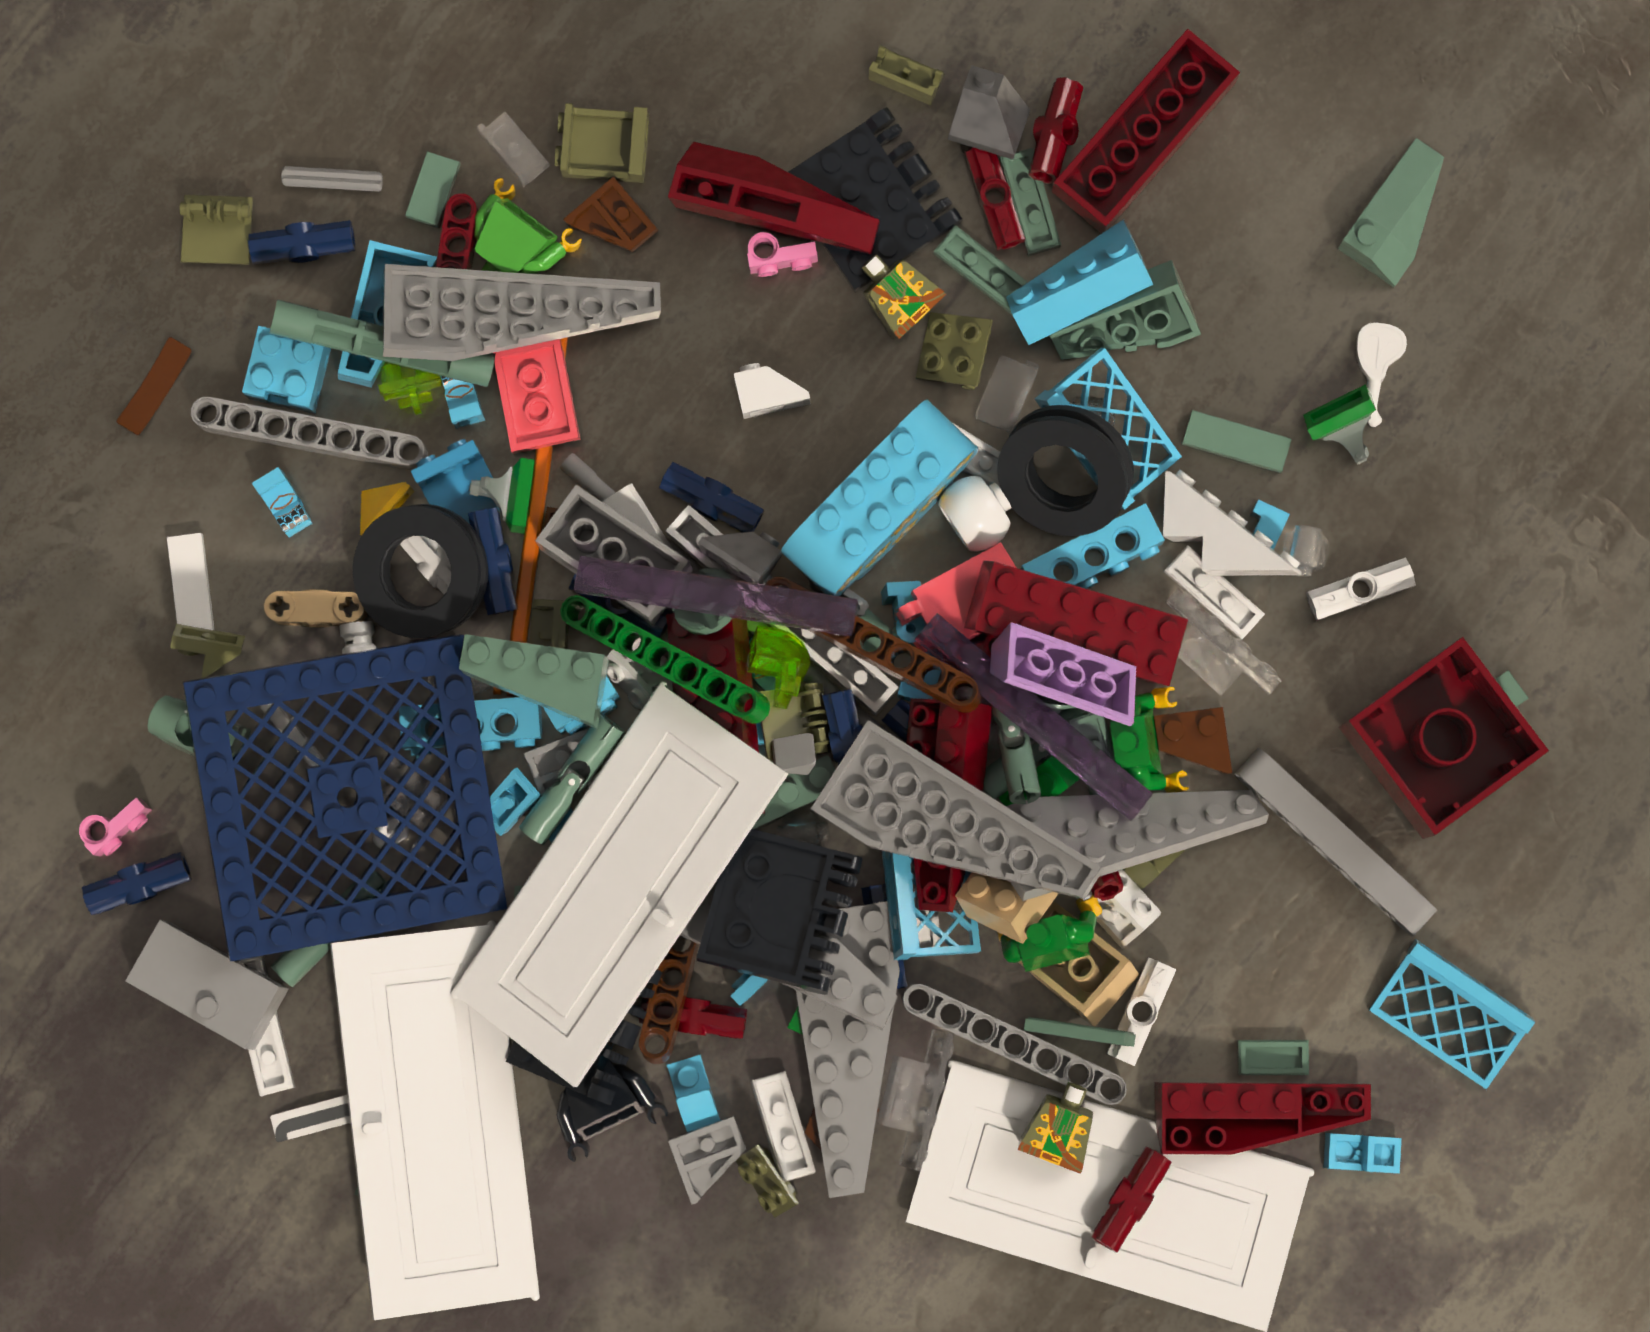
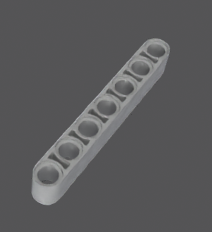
(295, 424)
(1335, 842)
(1031, 1048)

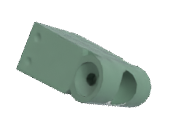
(171, 725)

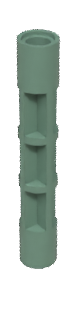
(367, 340)

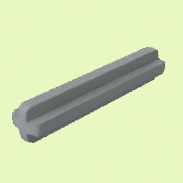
(332, 178)

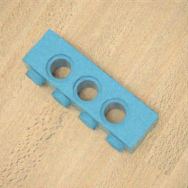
(1136, 523)
(524, 734)

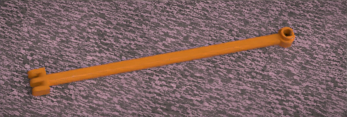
(530, 549)

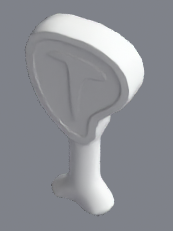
(1376, 349)

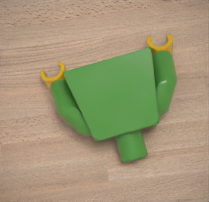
(514, 239)

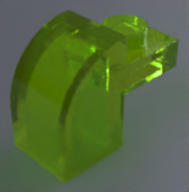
(780, 656)

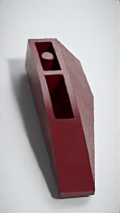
(767, 197)
(961, 746)
(1251, 1115)

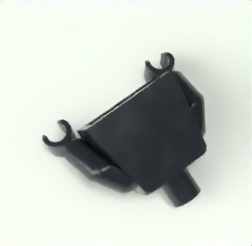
(587, 1117)

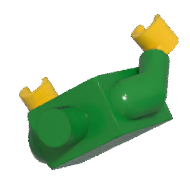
(1137, 744)
(1054, 938)

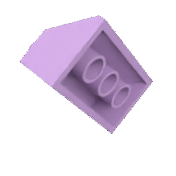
(1065, 672)

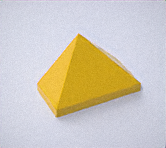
(381, 500)

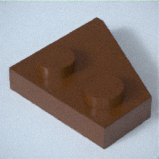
(612, 217)
(1196, 737)

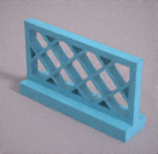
(1056, 397)
(904, 914)
(1469, 989)

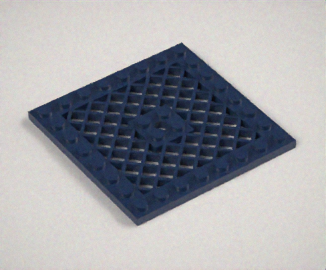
(206, 707)

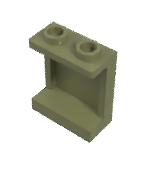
(603, 143)

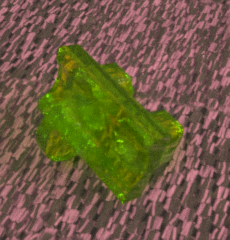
(395, 386)

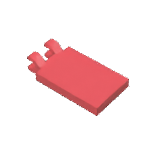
(536, 396)
(951, 593)

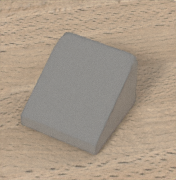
(795, 753)

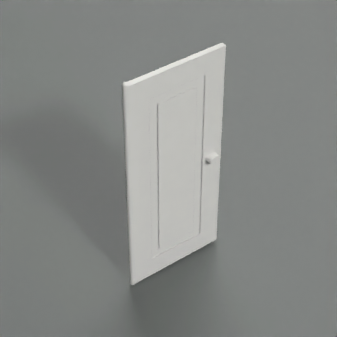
(619, 884)
(432, 1128)
(1205, 1243)

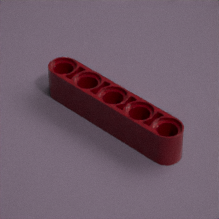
(457, 228)

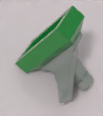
(1343, 421)
(509, 493)

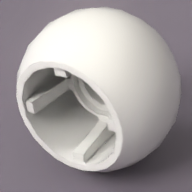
(976, 512)

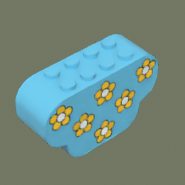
(880, 500)

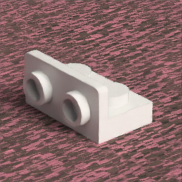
(633, 677)
(1127, 912)

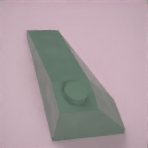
(1393, 221)
(1149, 317)

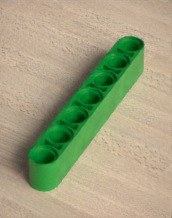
(678, 662)

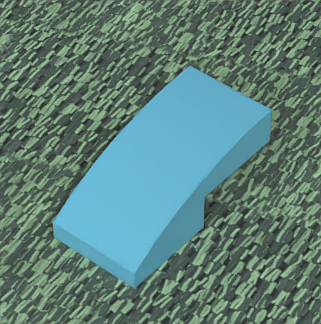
(1362, 1153)

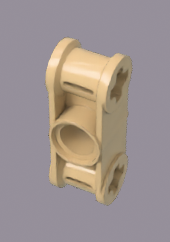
(314, 608)

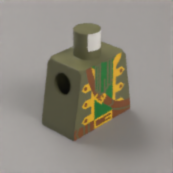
(899, 294)
(1060, 1129)

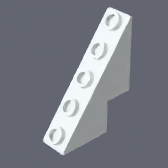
(1227, 544)

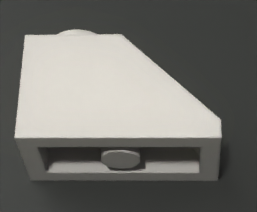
(767, 391)

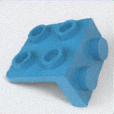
(449, 476)

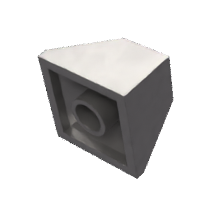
(989, 114)
(743, 554)

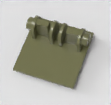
(216, 229)
(954, 349)
(803, 715)
(773, 1193)

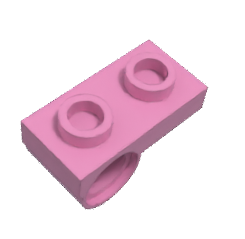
(797, 257)
(130, 818)

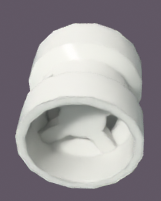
(357, 636)

